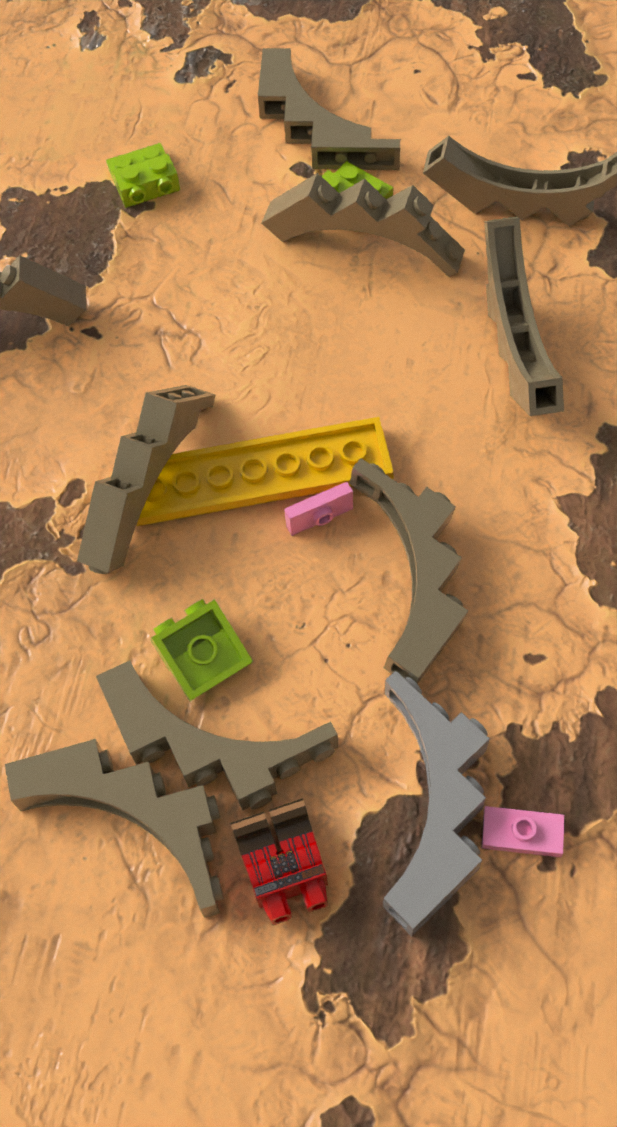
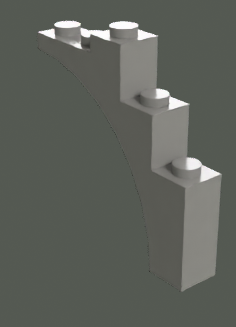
(443, 858)

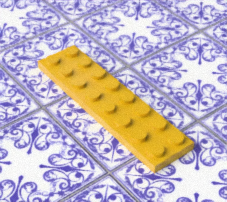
(264, 470)

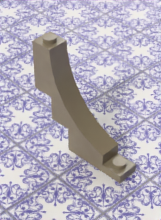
(306, 122)
(119, 499)

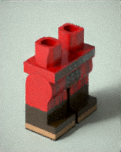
(286, 873)

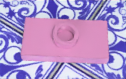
(319, 508)
(523, 831)

